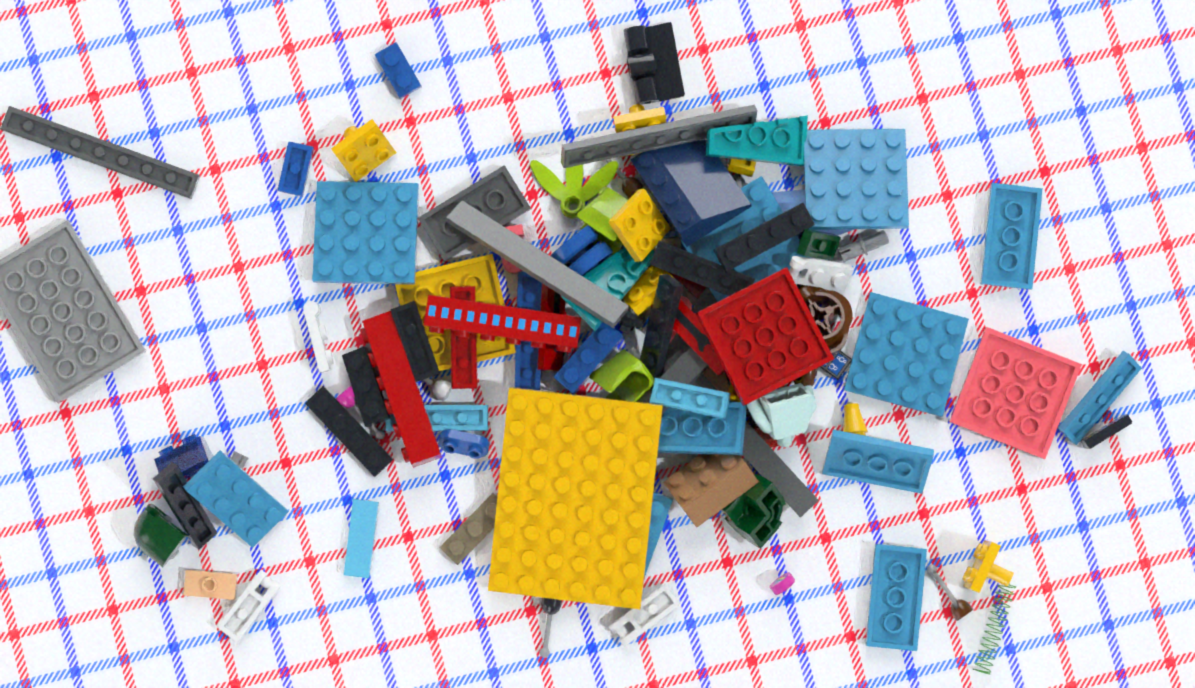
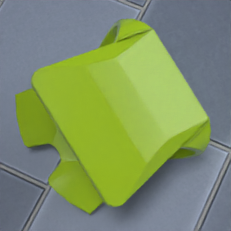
(599, 213)
(623, 377)

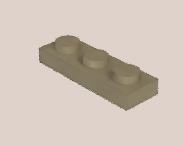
(472, 531)

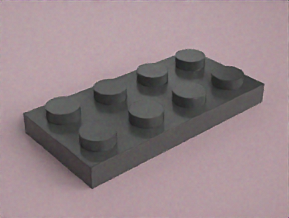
(492, 195)

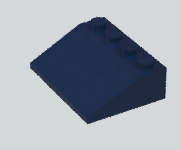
(690, 188)

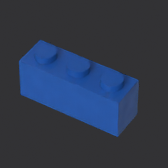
(588, 357)

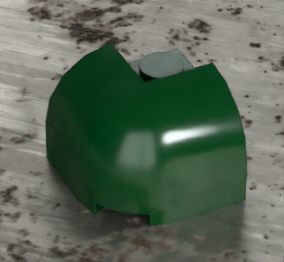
(756, 512)
(158, 535)

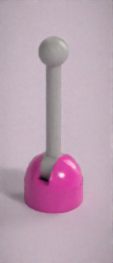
(348, 400)

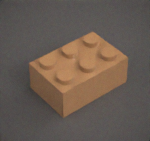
(709, 484)

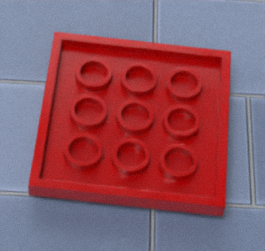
(764, 336)

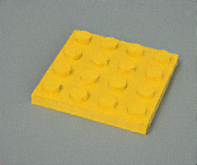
(437, 281)

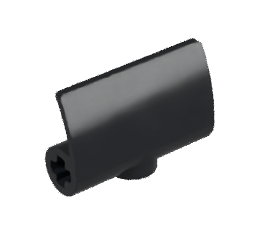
(653, 63)

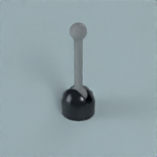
(551, 607)

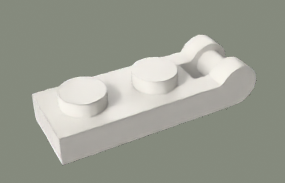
(820, 273)
(318, 335)
(248, 607)
(652, 610)

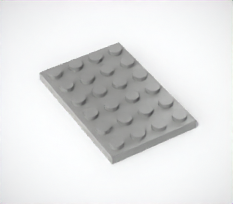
(65, 312)

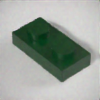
(818, 244)

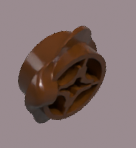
(837, 305)

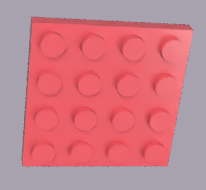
(1015, 393)

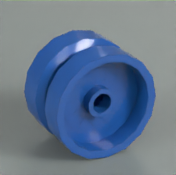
(578, 253)

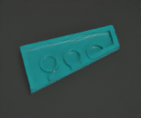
(763, 141)
(614, 276)

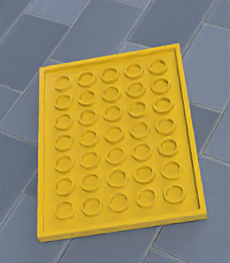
(575, 497)

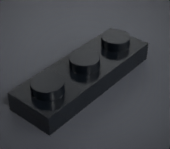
(415, 341)
(365, 386)

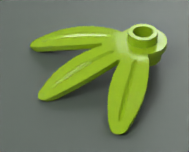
(574, 192)

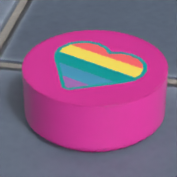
(782, 583)

